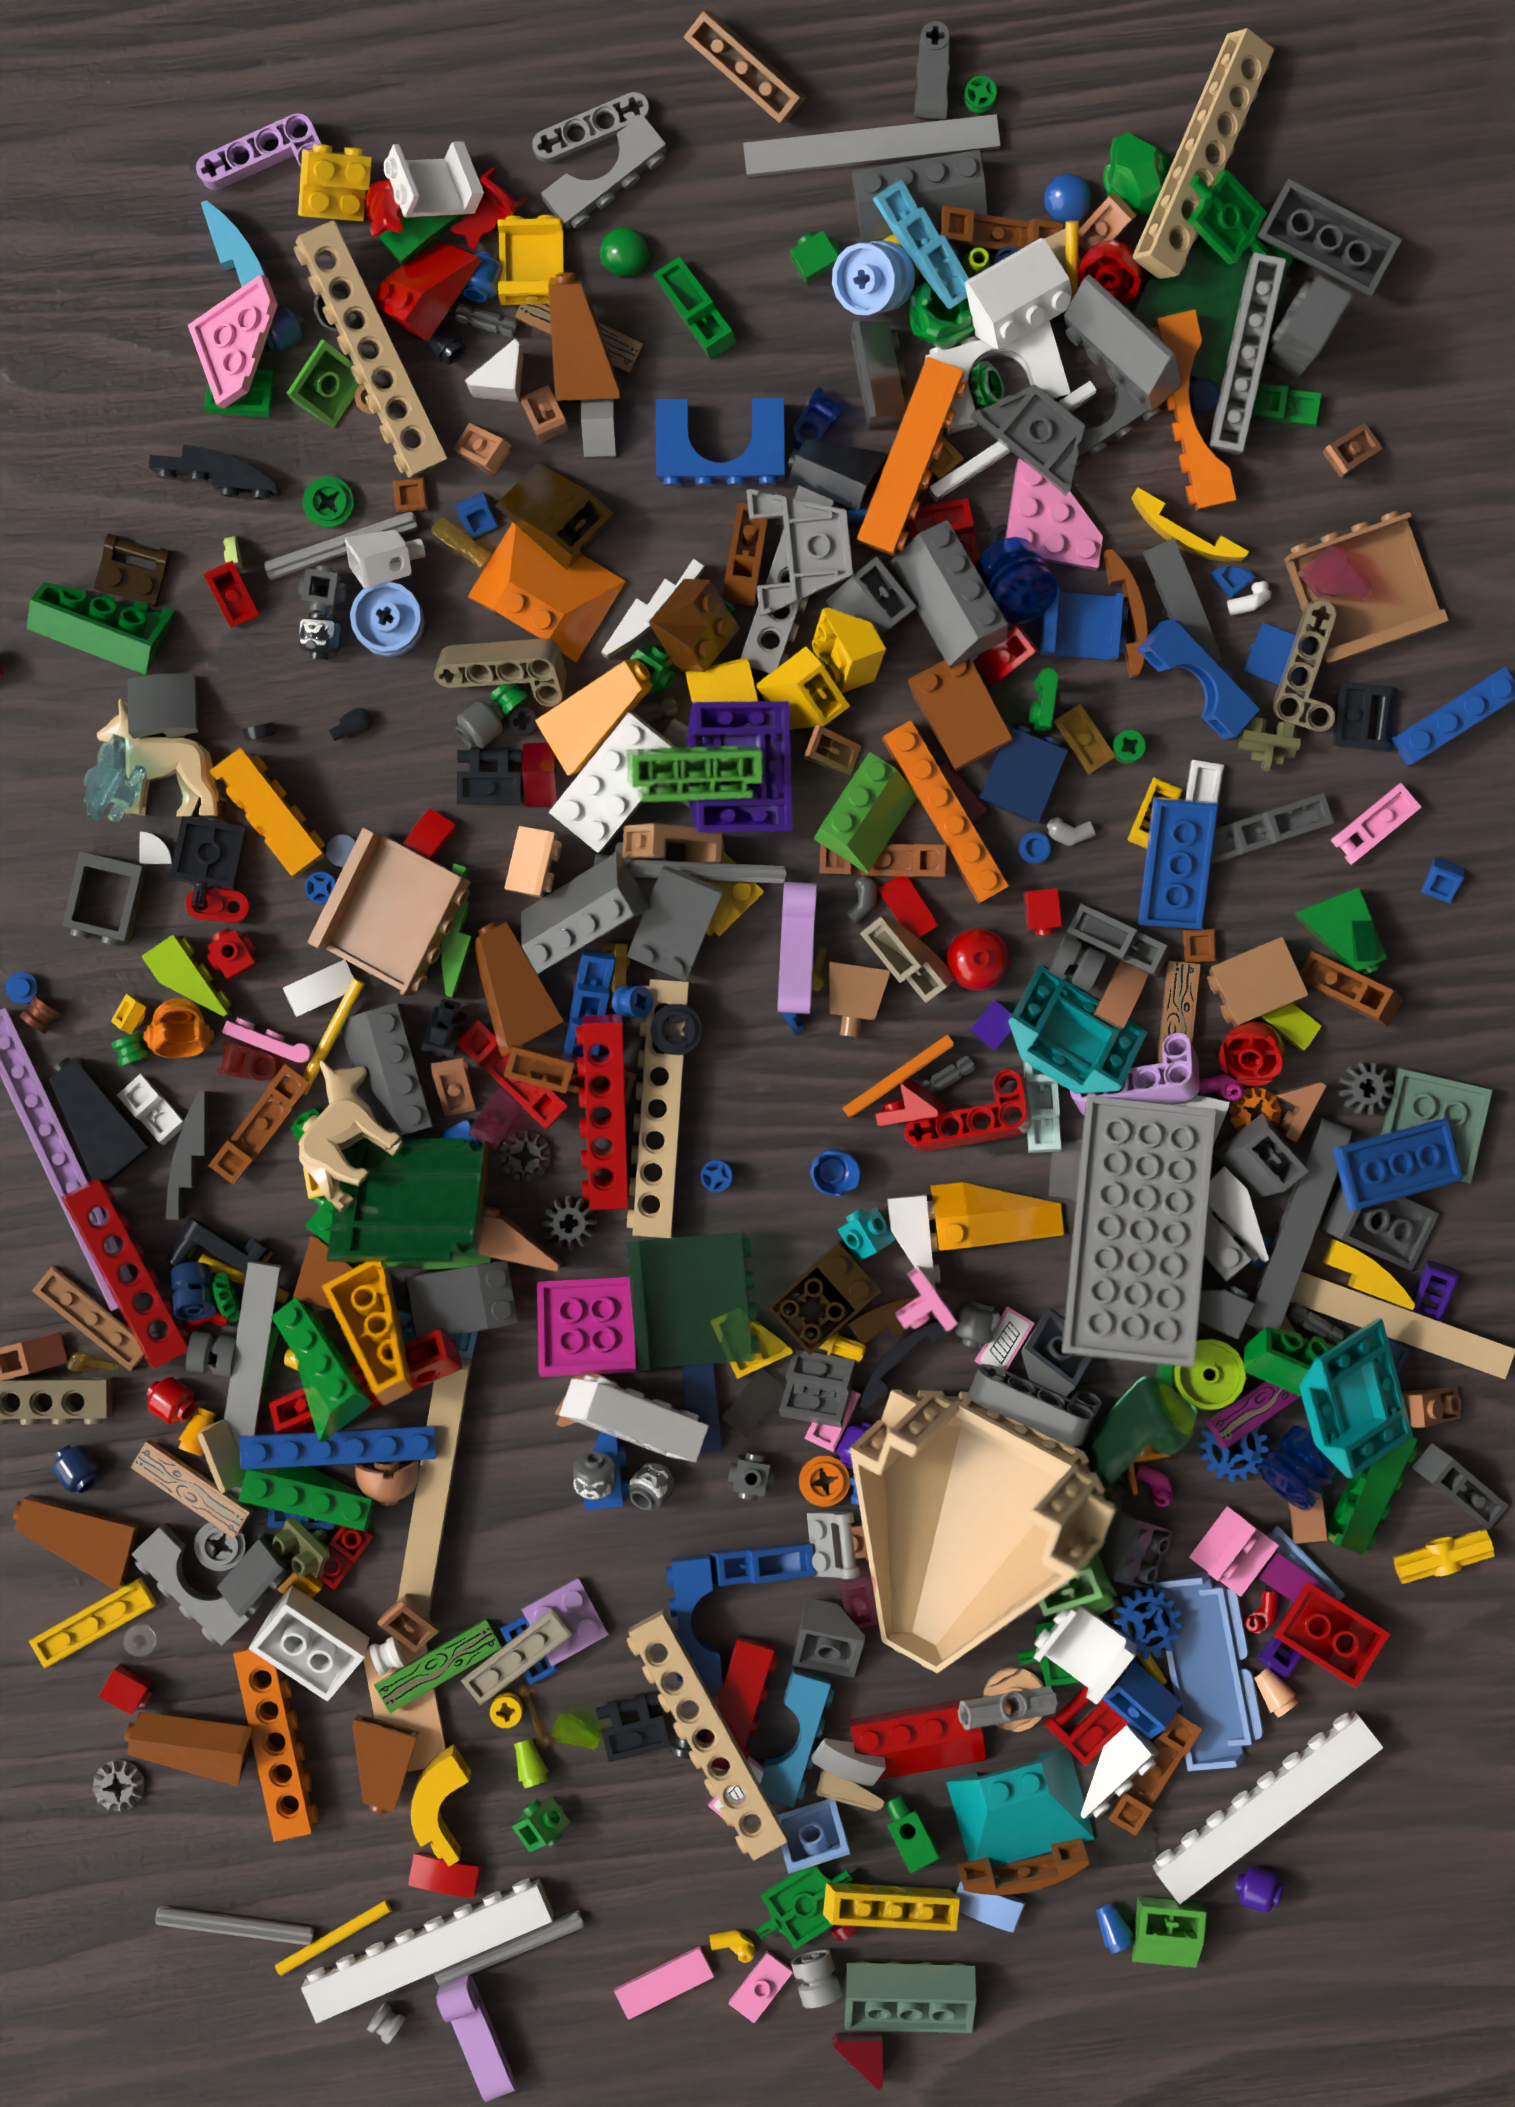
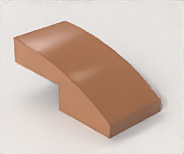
(1121, 994)
(1308, 1525)

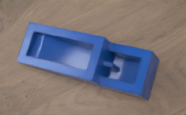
(762, 1563)

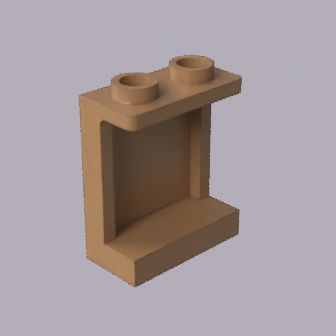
(650, 839)
(1256, 982)

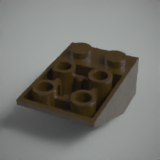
(556, 513)
(824, 1298)

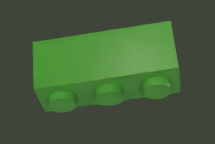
(867, 813)

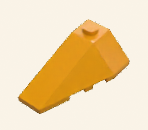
(986, 1216)

